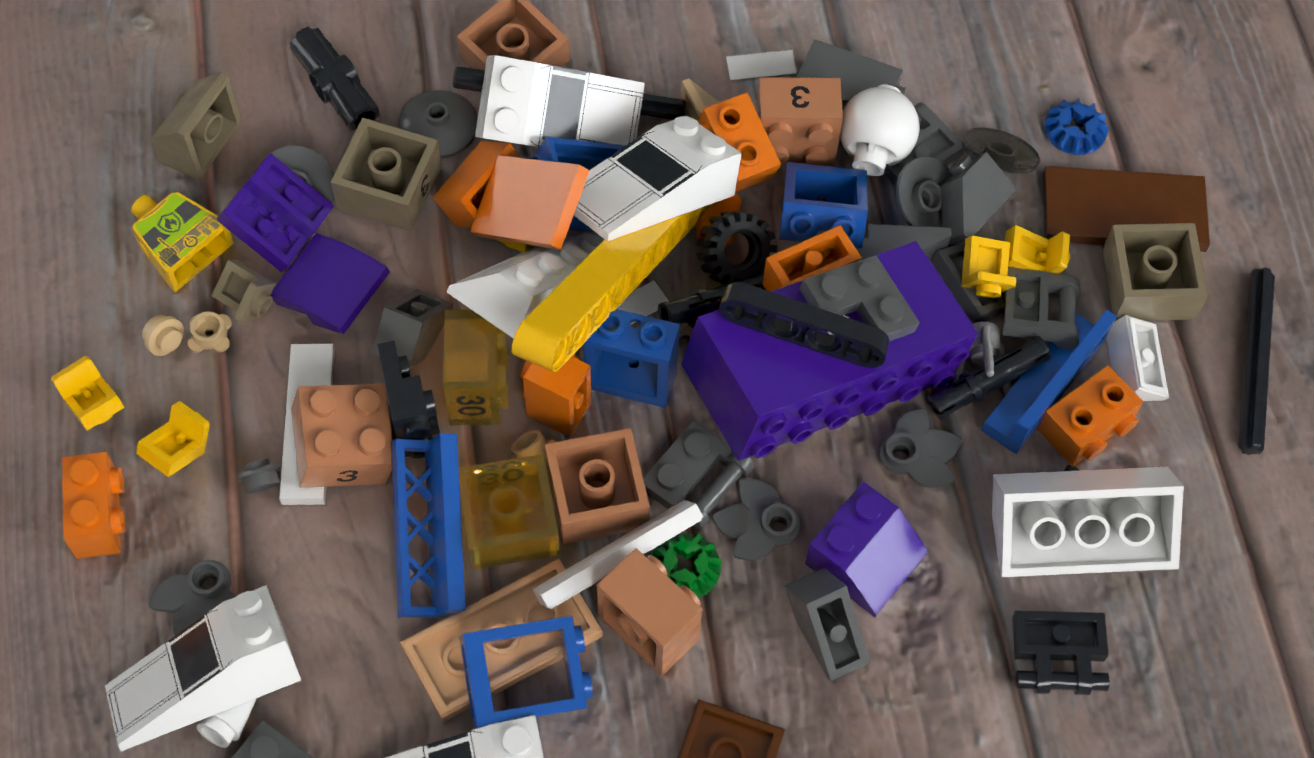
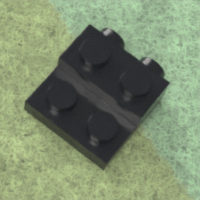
(410, 406)

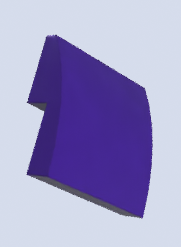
(275, 212)
(330, 283)

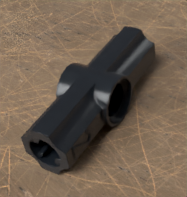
(333, 77)

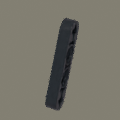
(758, 310)

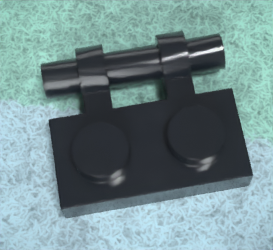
(1061, 637)

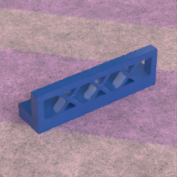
(1044, 385)
(444, 527)

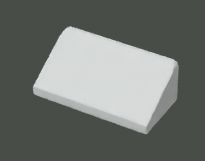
(1137, 357)

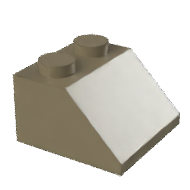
(198, 126)

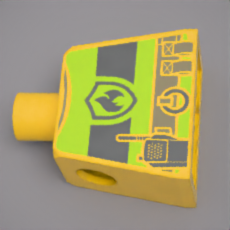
(178, 236)

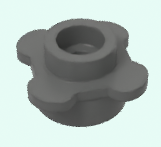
(259, 476)

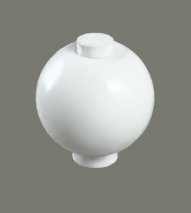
(879, 128)

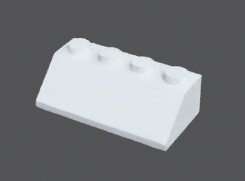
(519, 284)
(1087, 521)

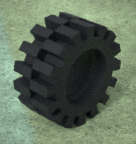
(715, 241)

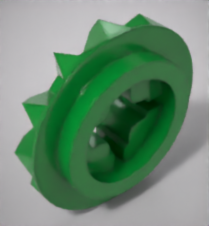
(706, 565)

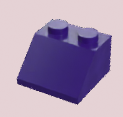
(868, 548)

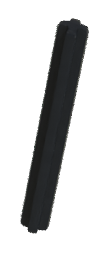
(1256, 362)

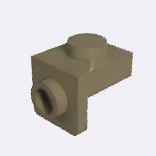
(244, 291)

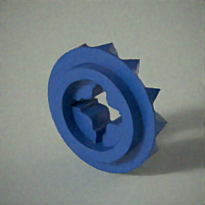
(1071, 139)

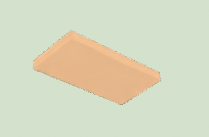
(437, 649)

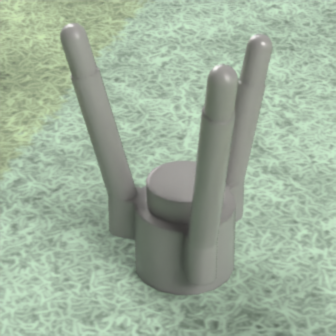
(985, 350)

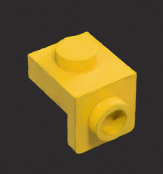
(1036, 252)
(986, 266)
(87, 393)
(176, 441)

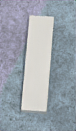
(307, 367)
(606, 559)

